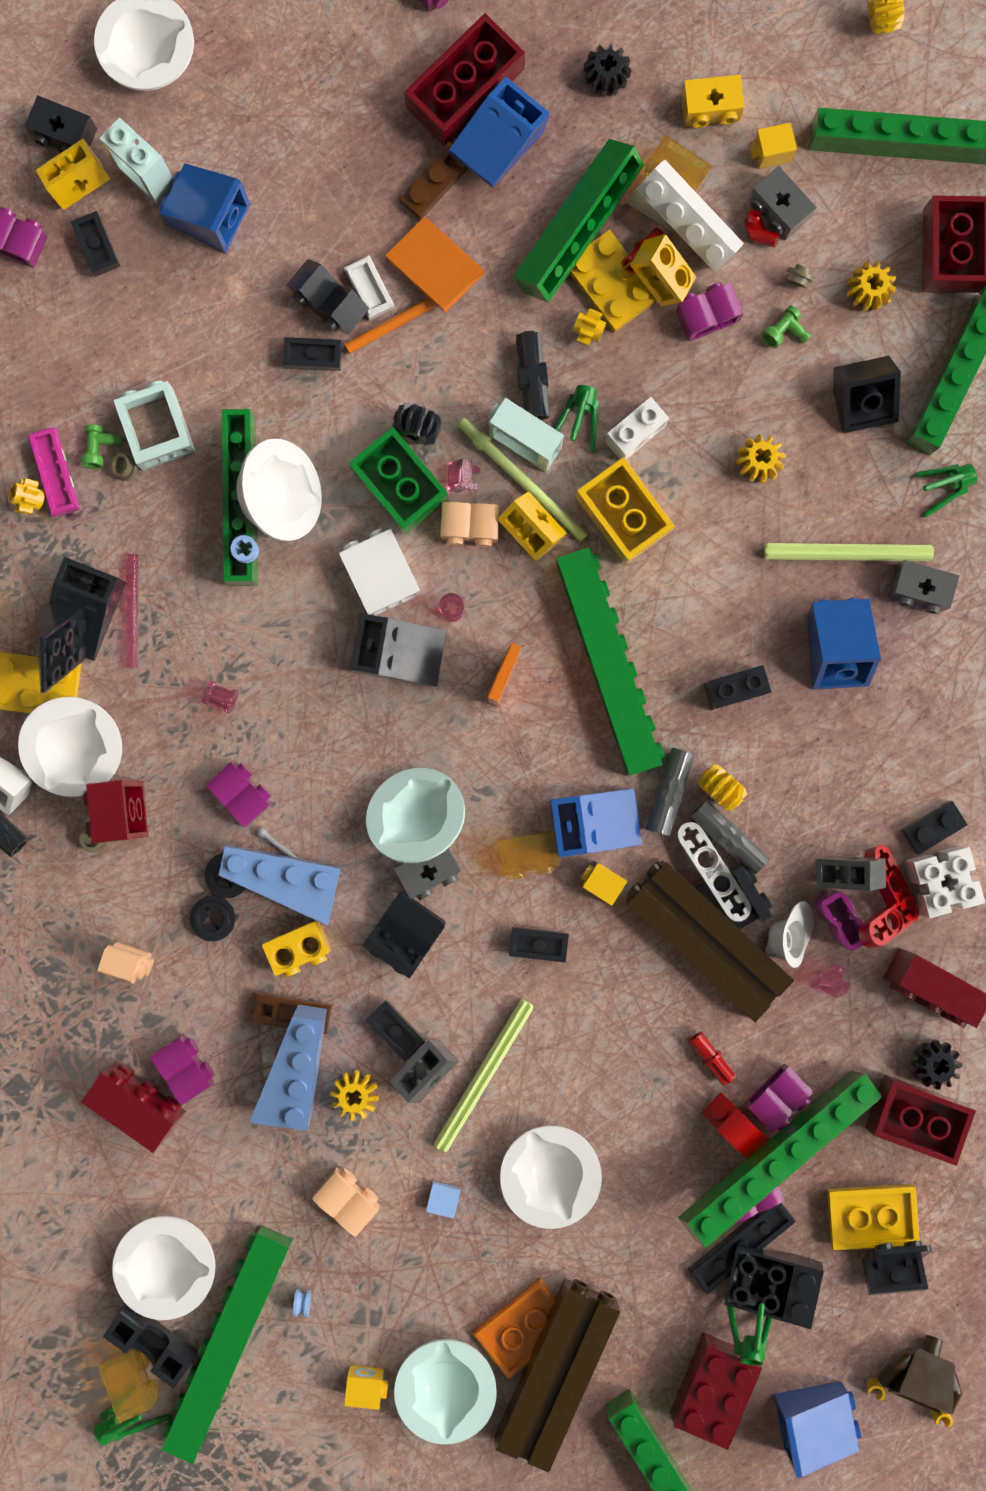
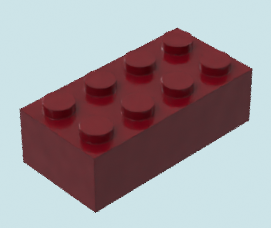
(463, 78)

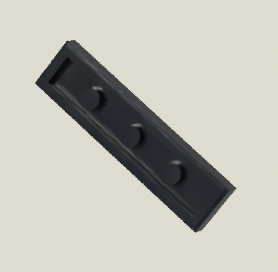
(753, 1233)

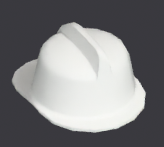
(791, 936)

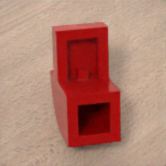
(734, 1125)

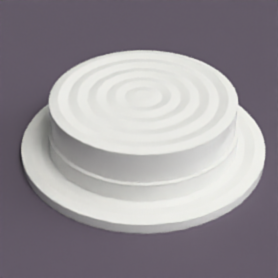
(144, 43)
(279, 490)
(69, 745)
(550, 1177)
(163, 1267)

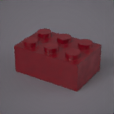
(954, 244)
(115, 811)
(936, 989)
(134, 1106)
(920, 1120)
(714, 1392)

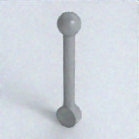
(263, 833)

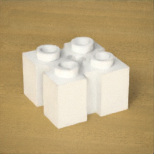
(960, 889)

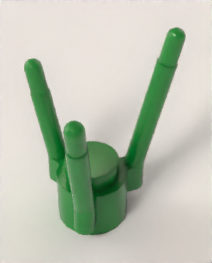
(583, 401)
(958, 478)
(752, 1347)
(109, 1429)

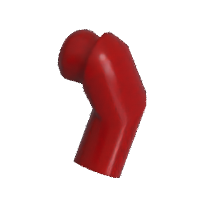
(756, 230)

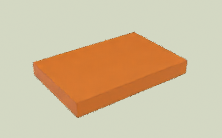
(434, 264)
(504, 674)
(515, 1327)

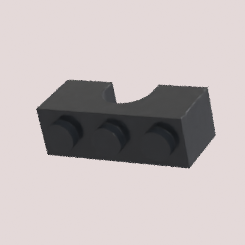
(166, 1350)

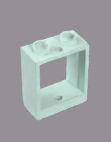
(138, 163)
(525, 434)
(162, 452)

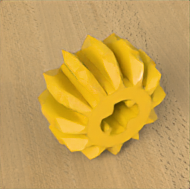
(885, 15)
(861, 286)
(763, 468)
(722, 787)
(356, 1105)

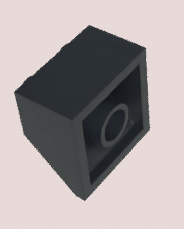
(867, 393)

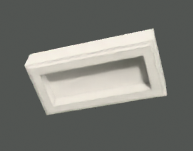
(369, 287)

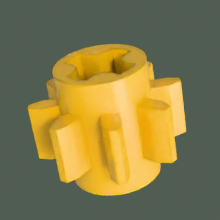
(589, 327)
(26, 496)

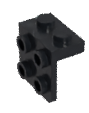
(746, 879)
(404, 934)
(896, 1269)

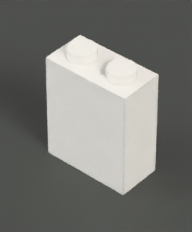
(379, 572)

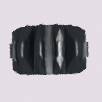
(607, 80)
(417, 424)
(932, 1075)

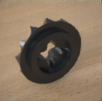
(220, 887)
(199, 914)

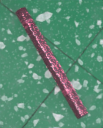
(132, 612)

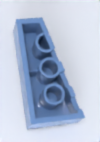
(291, 881)
(292, 1081)

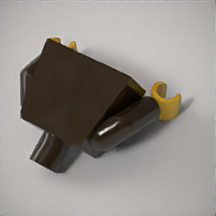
(922, 1379)

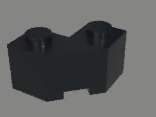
(333, 302)

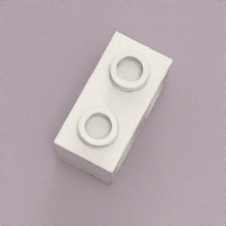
(636, 429)

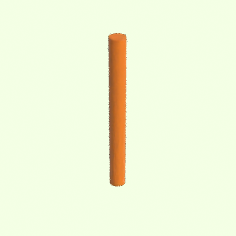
(389, 325)

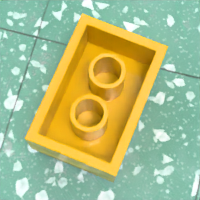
(624, 511)

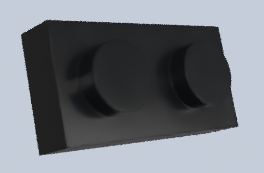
(95, 243)
(312, 354)
(934, 827)
(538, 944)
(395, 1030)

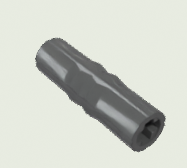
(670, 791)
(729, 837)

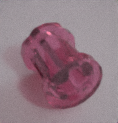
(457, 600)
(220, 697)

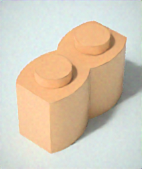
(470, 523)
(125, 962)
(346, 1201)

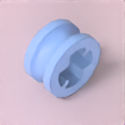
(241, 557)
(301, 1303)

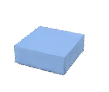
(443, 1199)

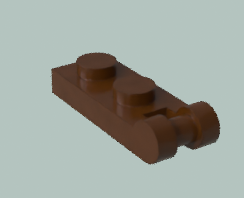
(432, 183)
(282, 1009)

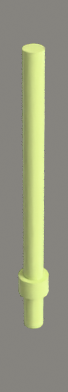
(483, 443)

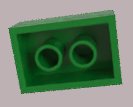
(399, 480)

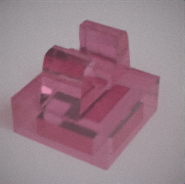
(460, 476)
(831, 981)

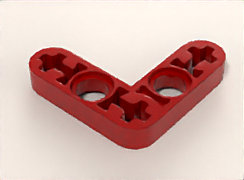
(895, 901)

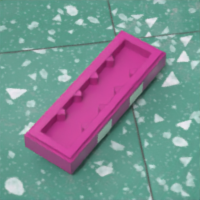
(54, 472)

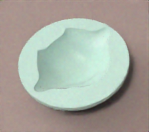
(415, 815)
(445, 1391)

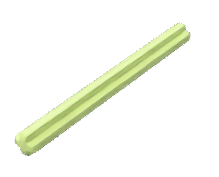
(866, 552)
(483, 1075)

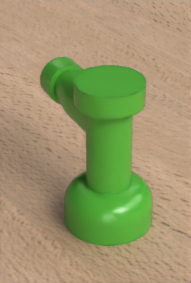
(773, 334)
(91, 458)

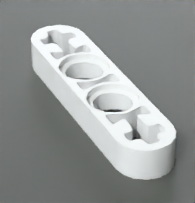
(717, 869)

